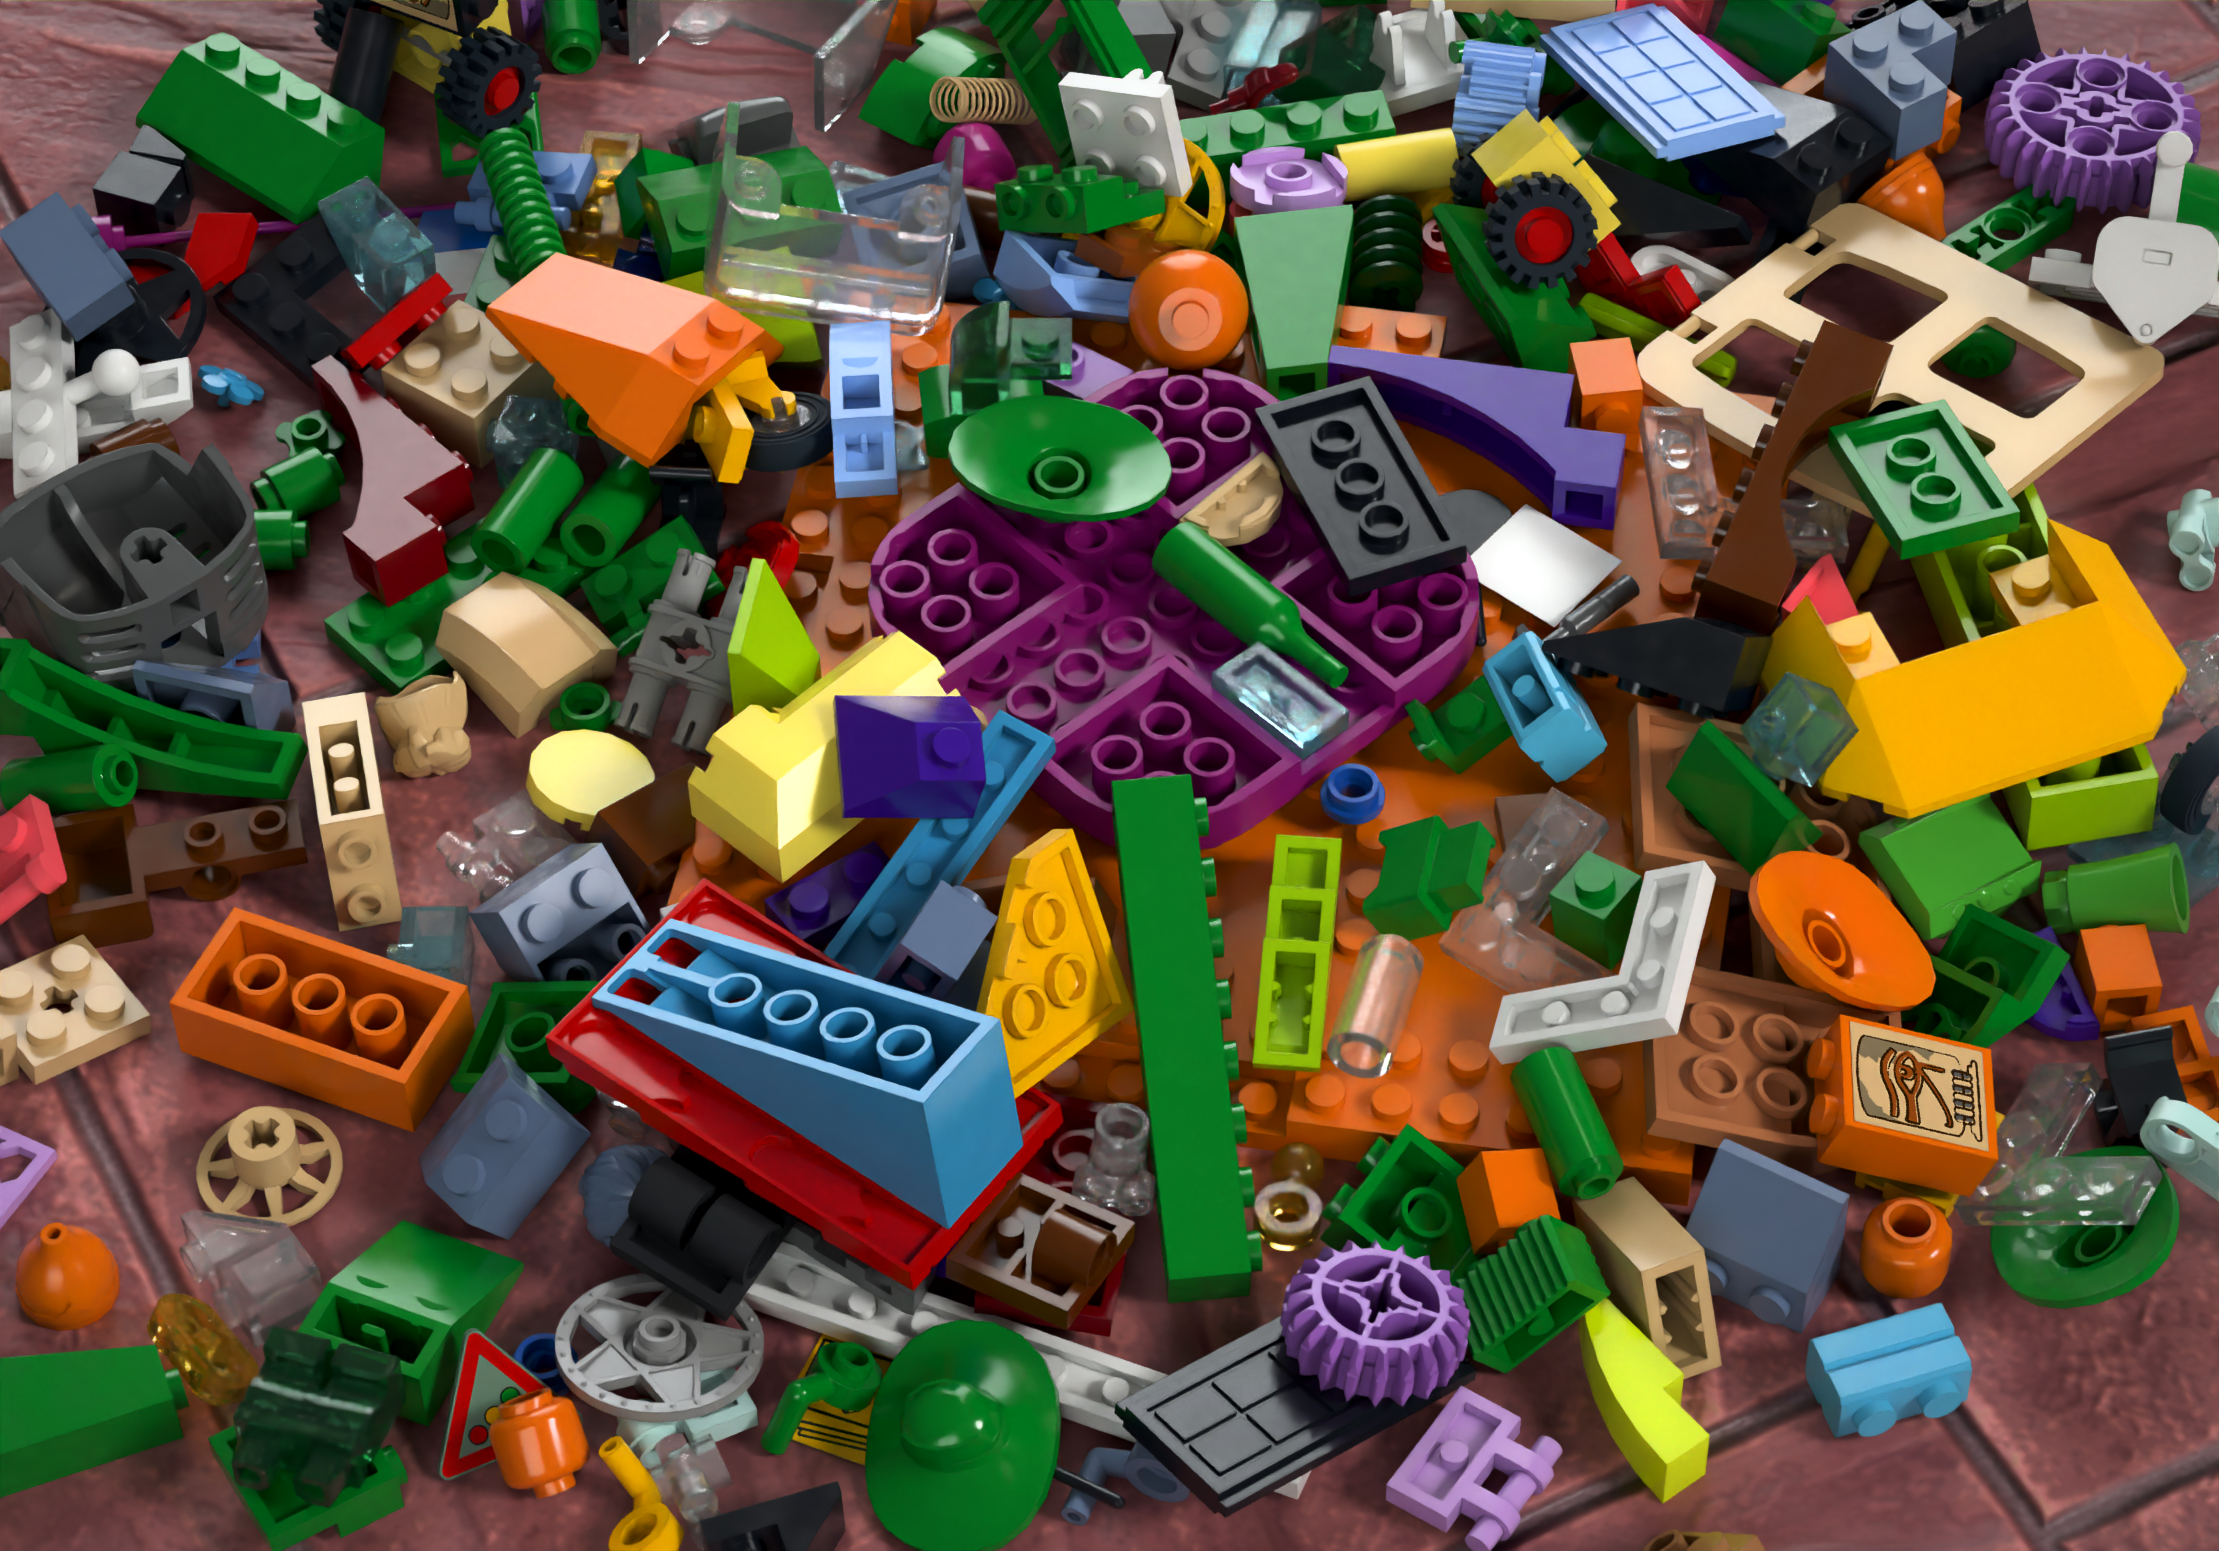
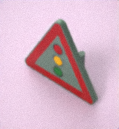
(482, 1382)

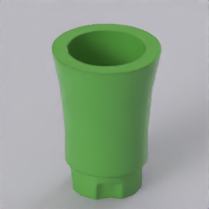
(2120, 892)

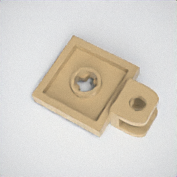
(50, 1042)

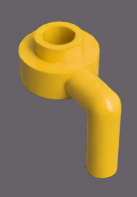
(650, 1523)

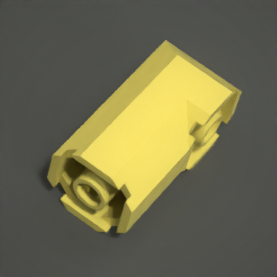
(777, 772)

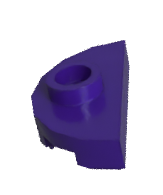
(2065, 1009)

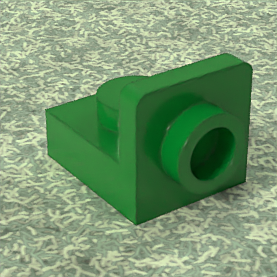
(1460, 728)

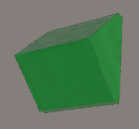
(1738, 801)

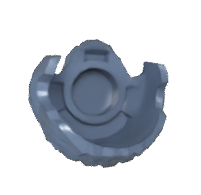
(609, 1187)

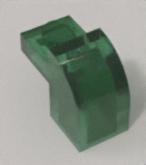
(1333, 59)
(995, 349)

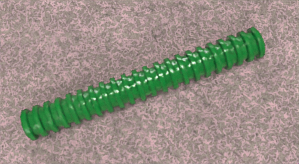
(525, 219)

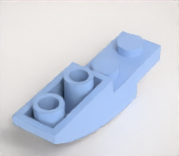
(862, 409)

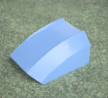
(1051, 281)

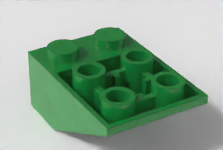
(415, 1301)

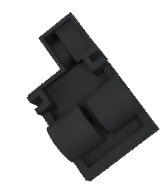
(700, 1231)

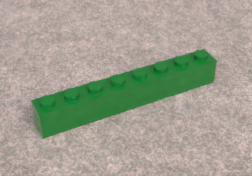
(1181, 1039)

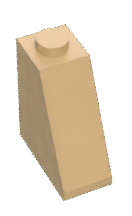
(1653, 1273)

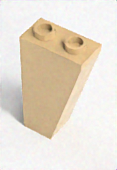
(351, 811)

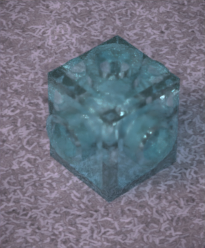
(522, 428)

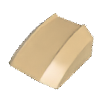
(522, 648)

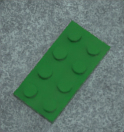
(400, 640)

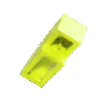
(1641, 1402)

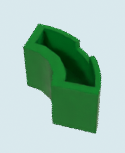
(902, 92)

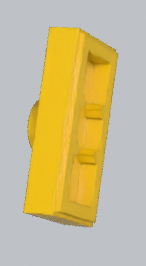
(722, 432)

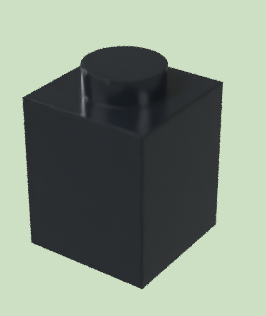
(142, 195)

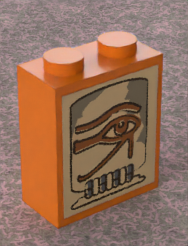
(1903, 1105)

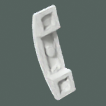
(161, 393)

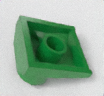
(516, 1026)

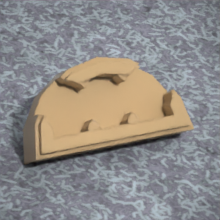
(1242, 505)

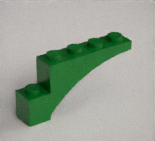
(167, 745)

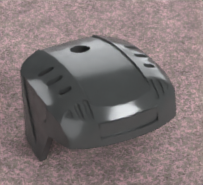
(104, 580)

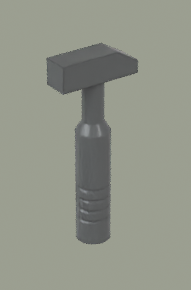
(1592, 611)

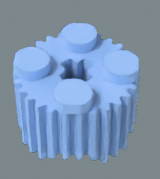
(1495, 89)

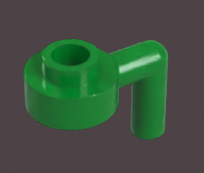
(840, 1376)

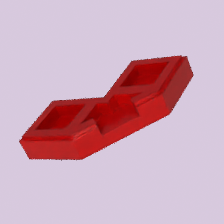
(215, 251)
(1657, 294)

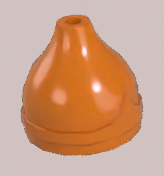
(1911, 196)
(66, 1278)

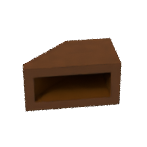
(648, 832)

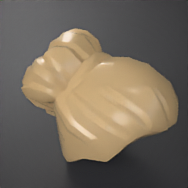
(427, 726)

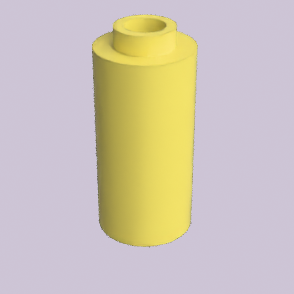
(1398, 163)

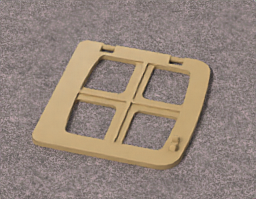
(1972, 294)

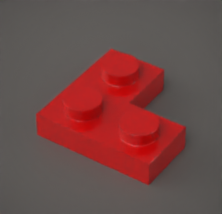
(412, 312)

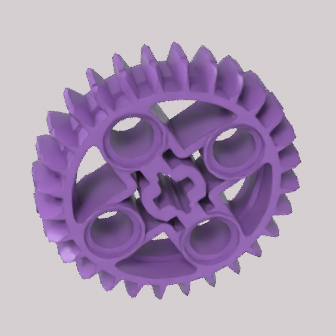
(2086, 127)

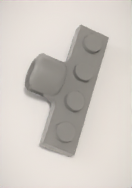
(1203, 43)

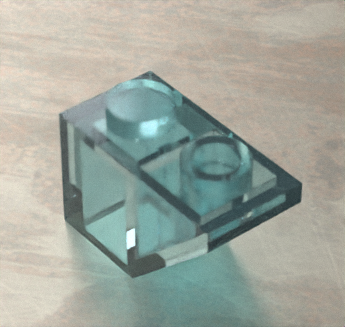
(377, 242)

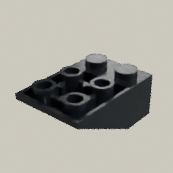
(1988, 39)
(1698, 659)

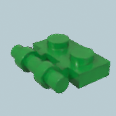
(637, 577)

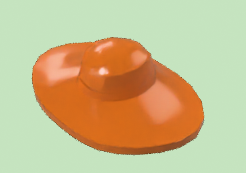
(1839, 932)

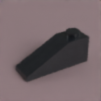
(1665, 216)

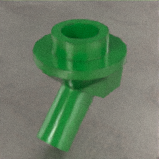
(1496, 29)

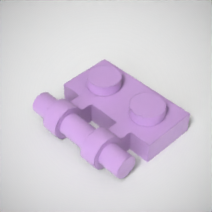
(1456, 1458)

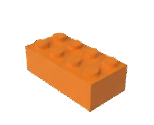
(323, 1019)

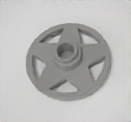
(656, 1352)

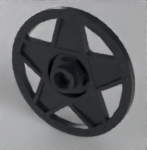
(142, 325)

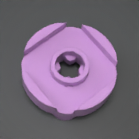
(1285, 181)

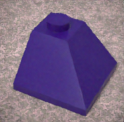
(908, 756)

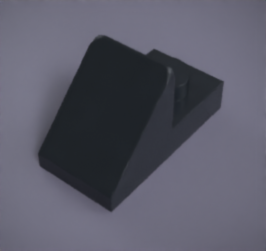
(789, 1523)

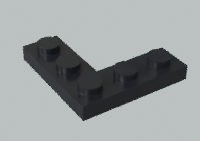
(272, 303)

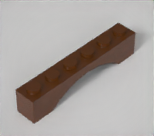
(1754, 558)

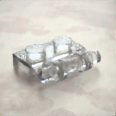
(507, 834)

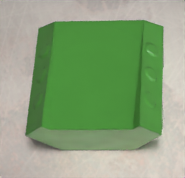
(1951, 860)

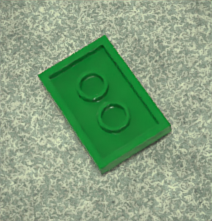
(1923, 479)

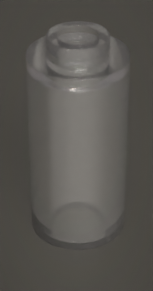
(1375, 1006)

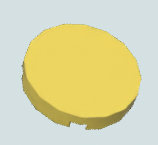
(583, 773)

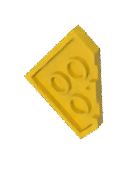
(1050, 962)

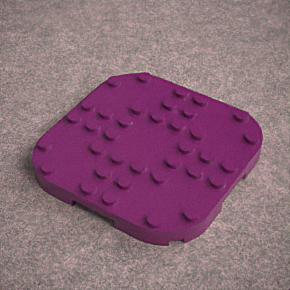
(1118, 662)

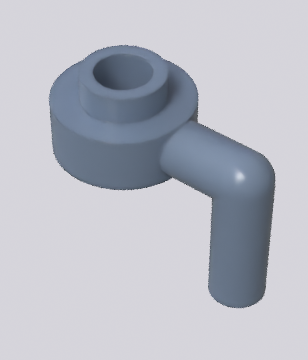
(1136, 1465)

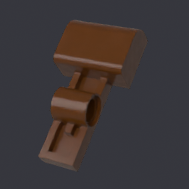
(117, 864)

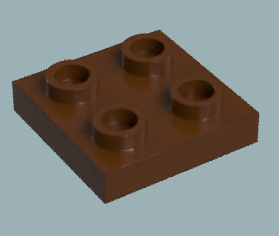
(1040, 1250)

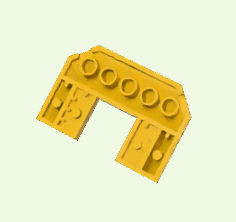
(2057, 689)

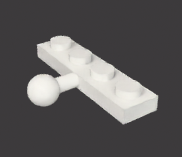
(48, 393)

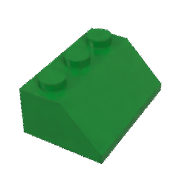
(679, 204)
(1525, 322)

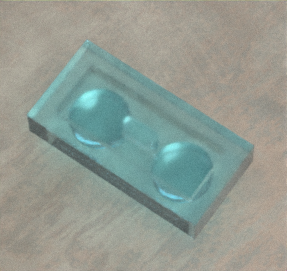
(1281, 700)

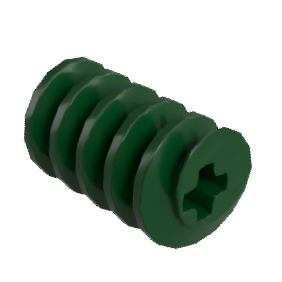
(1387, 254)

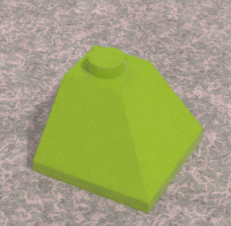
(769, 648)

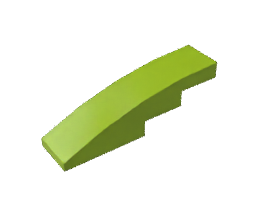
(1297, 953)

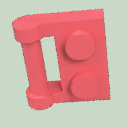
(28, 856)

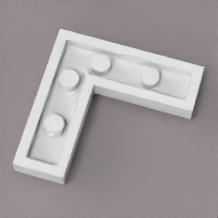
(1628, 1007)

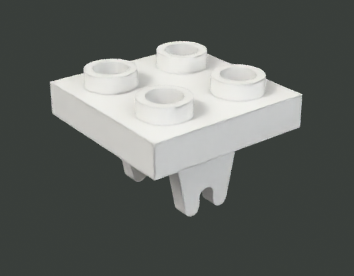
(1416, 57)
(1127, 128)

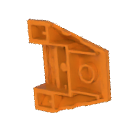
(626, 347)

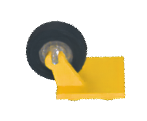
(787, 425)

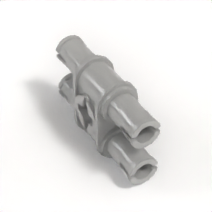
(659, 666)

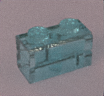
(1265, 31)

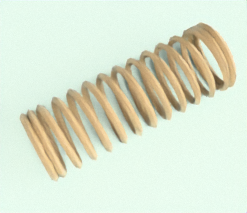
(963, 101)

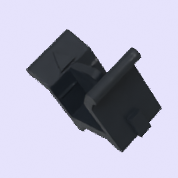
(691, 491)
(2138, 1074)

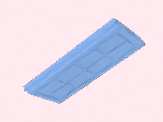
(1661, 82)

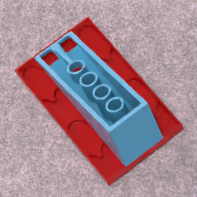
(808, 1082)

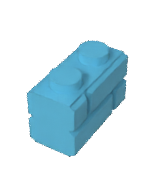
(1544, 707)
(1888, 1371)

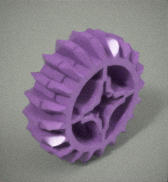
(1375, 1323)

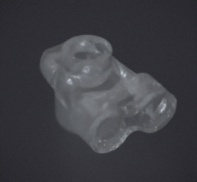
(1118, 1162)
(690, 1478)

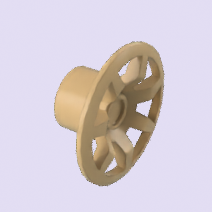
(266, 1159)

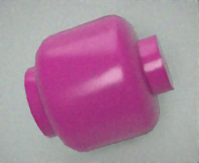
(985, 155)

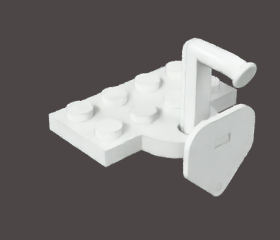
(2144, 267)

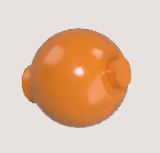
(1188, 309)

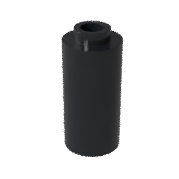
(366, 61)

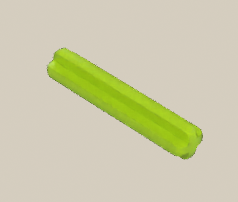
(1619, 322)

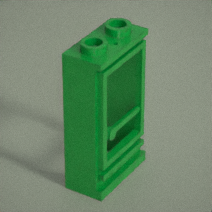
(1102, 33)

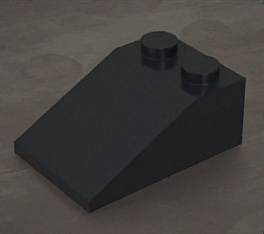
(1809, 165)

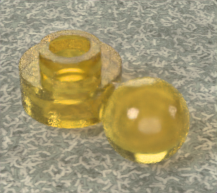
(1289, 1208)

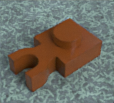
(1122, 249)

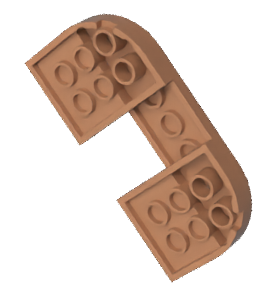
(1741, 1038)

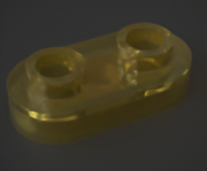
(202, 1349)

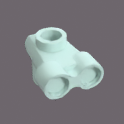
(2194, 537)

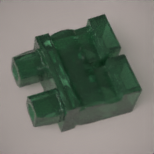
(315, 1415)

